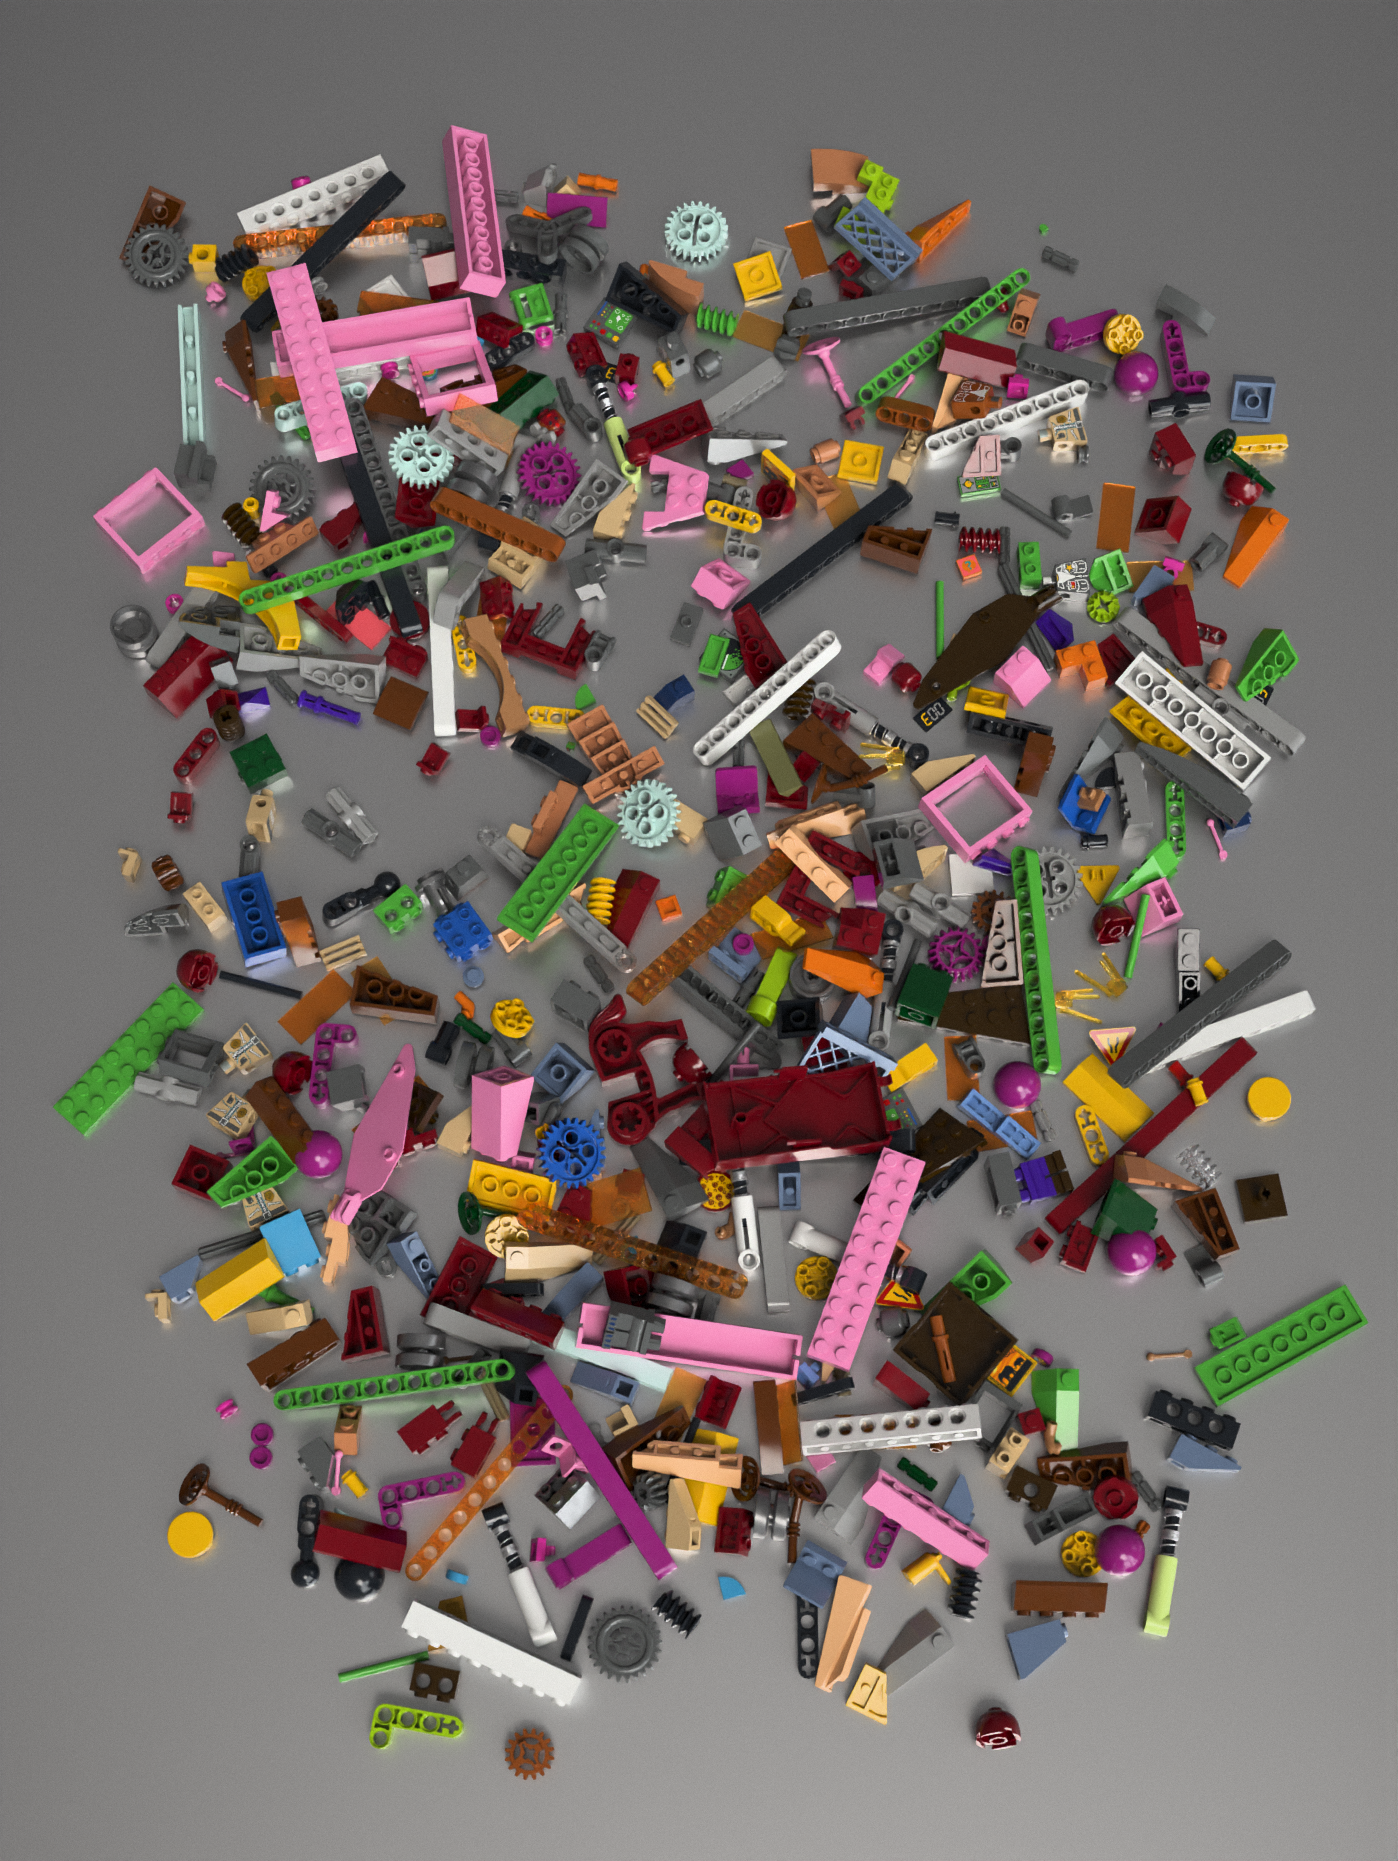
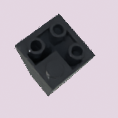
(350, 600)
(683, 1239)
(519, 1387)

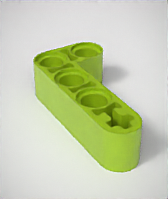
(418, 1724)

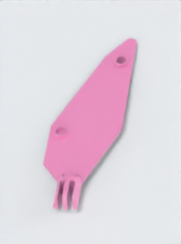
(378, 1138)

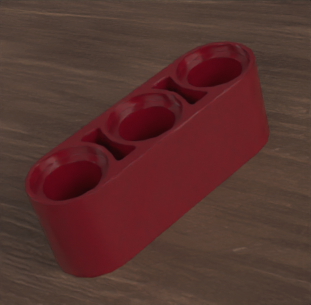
(195, 766)

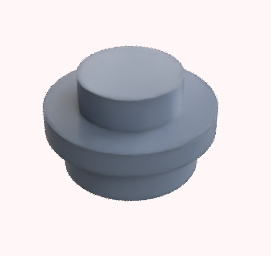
(473, 976)

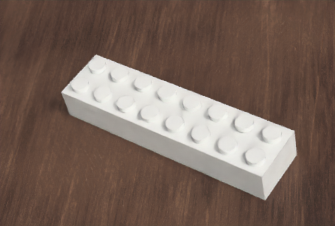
(1192, 721)
(492, 1651)

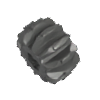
(650, 1490)

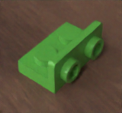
(726, 880)

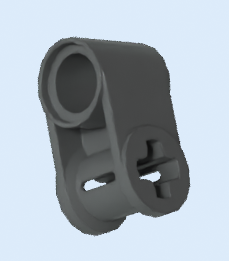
(599, 647)
(967, 1054)

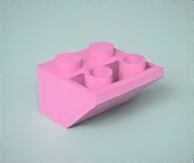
(1162, 906)

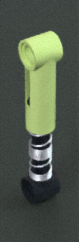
(613, 425)
(1157, 1614)

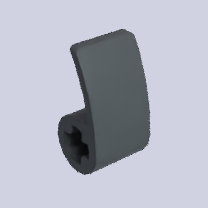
(1071, 509)
(1204, 1268)

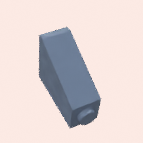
(853, 1017)
(1035, 1645)

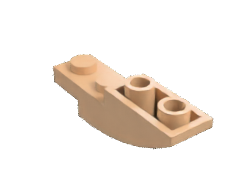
(339, 1249)

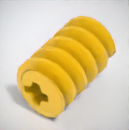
(599, 899)

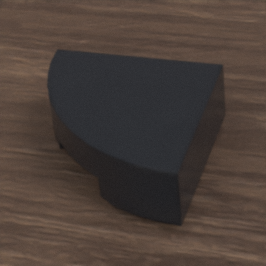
(1105, 779)

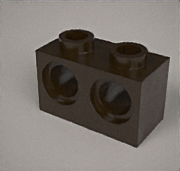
(436, 1676)

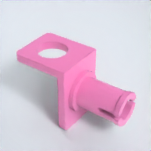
(743, 1066)
(566, 1454)

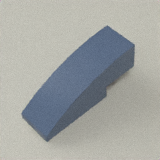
(574, 1292)

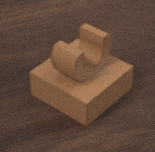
(1091, 798)

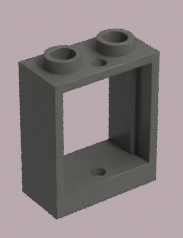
(195, 1044)
(1002, 1184)
(1003, 1400)

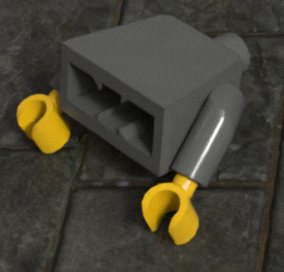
(544, 1110)

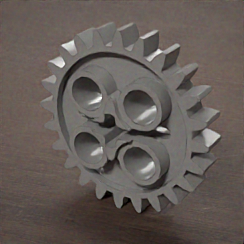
(1067, 878)

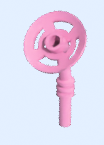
(822, 349)

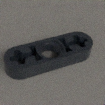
(524, 349)
(516, 1289)
(825, 1391)
(576, 1628)

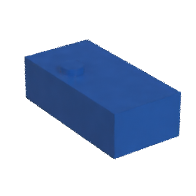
(253, 919)

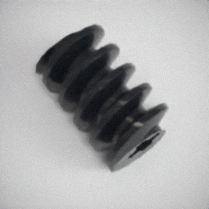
(235, 262)
(964, 1593)
(677, 1613)

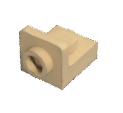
(131, 866)
(163, 1308)

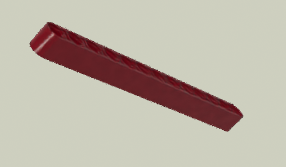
(1150, 1135)

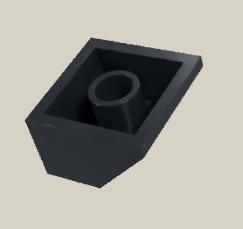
(798, 1017)

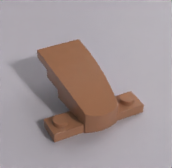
(609, 755)

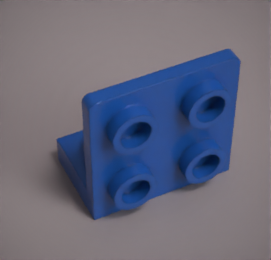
(1079, 818)

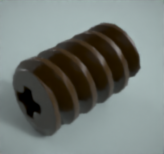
(240, 525)
(797, 702)
(229, 723)

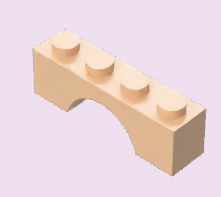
(800, 851)

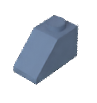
(1154, 581)
(789, 1186)
(182, 1279)
(959, 1502)

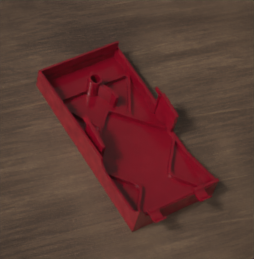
(797, 1116)

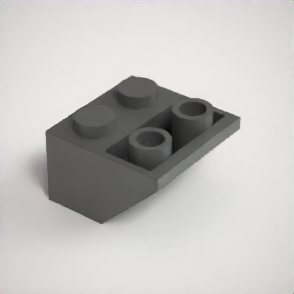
(896, 862)
(320, 1461)

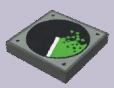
(733, 661)

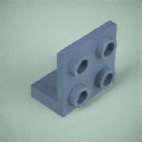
(735, 965)
(815, 1574)

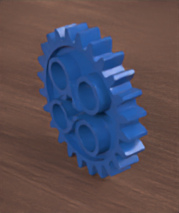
(560, 1169)

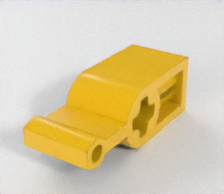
(776, 921)
(912, 1066)

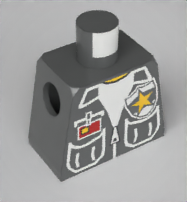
(672, 350)
(1070, 580)

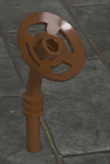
(823, 785)
(754, 1479)
(201, 1488)
(804, 1491)

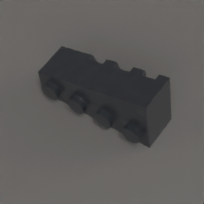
(644, 299)

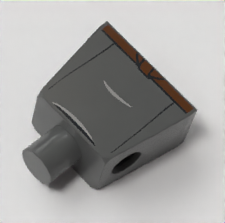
(465, 876)

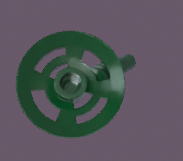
(1226, 451)
(476, 1212)

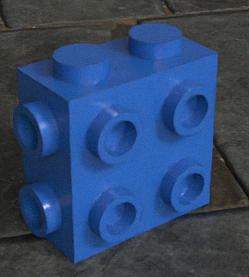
(462, 932)

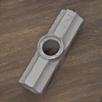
(1229, 714)
(351, 815)
(928, 897)
(897, 906)
(167, 1089)

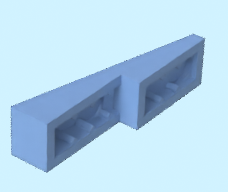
(998, 1124)

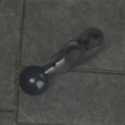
(384, 886)
(305, 1571)

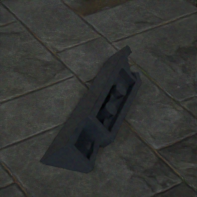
(938, 1185)

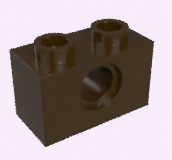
(1043, 1489)

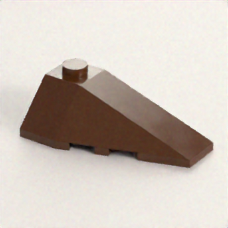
(156, 208)
(503, 378)
(1087, 1465)

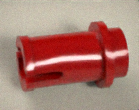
(1180, 1074)

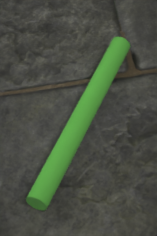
(939, 618)
(1136, 935)
(383, 1666)

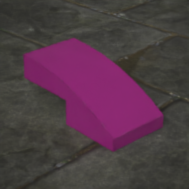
(865, 892)

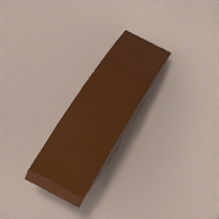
(768, 1427)

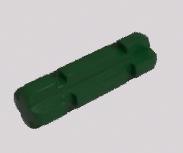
(472, 1028)
(917, 1474)

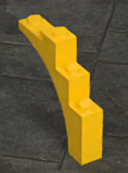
(235, 579)

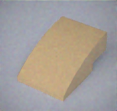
(514, 563)
(929, 860)

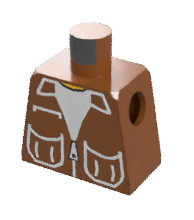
(974, 400)

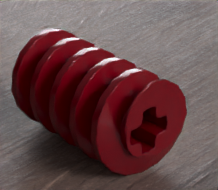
(979, 539)

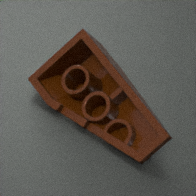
(240, 352)
(662, 1428)

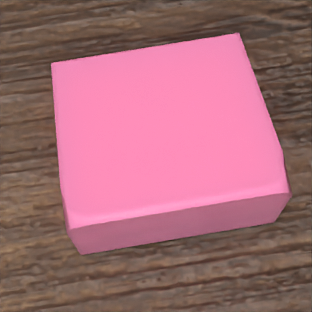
(220, 558)
(524, 1161)
(821, 1461)

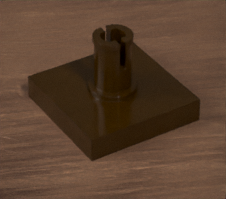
(423, 1107)
(1261, 1198)

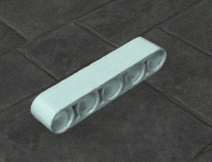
(296, 420)

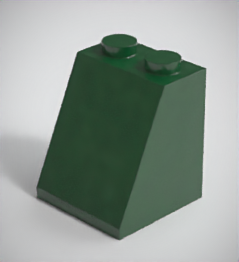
(924, 995)
(1123, 1213)

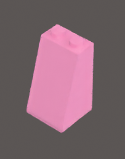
(499, 1111)

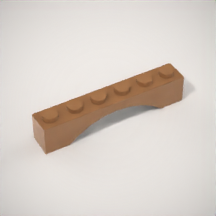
(480, 637)

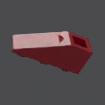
(342, 529)

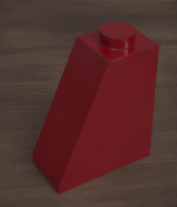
(901, 1387)

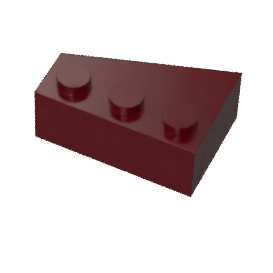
(365, 1327)

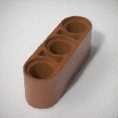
(896, 416)

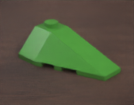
(1267, 660)
(1158, 864)
(257, 1172)
(980, 1280)
(1058, 1400)

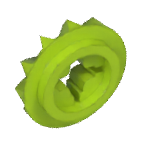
(1101, 615)

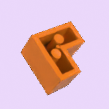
(1083, 660)

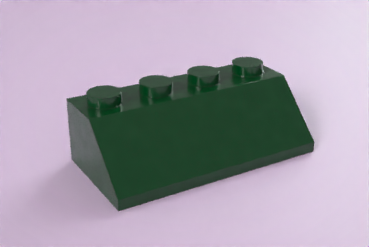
(525, 398)

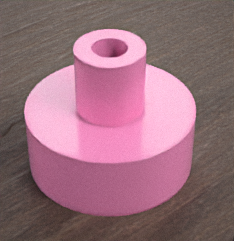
(215, 292)

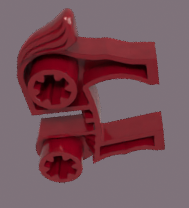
(618, 1056)

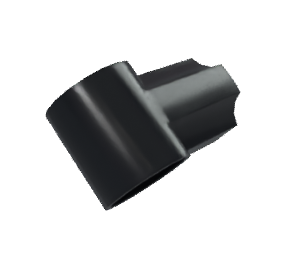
(441, 1048)

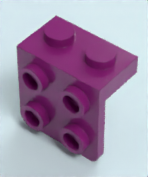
(737, 787)

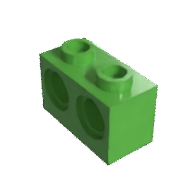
(1028, 565)
(394, 904)

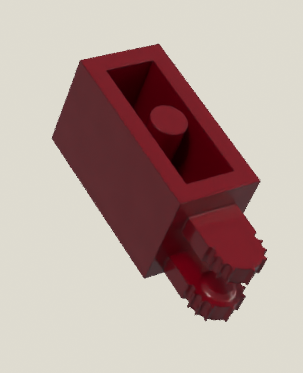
(427, 1428)
(475, 1447)

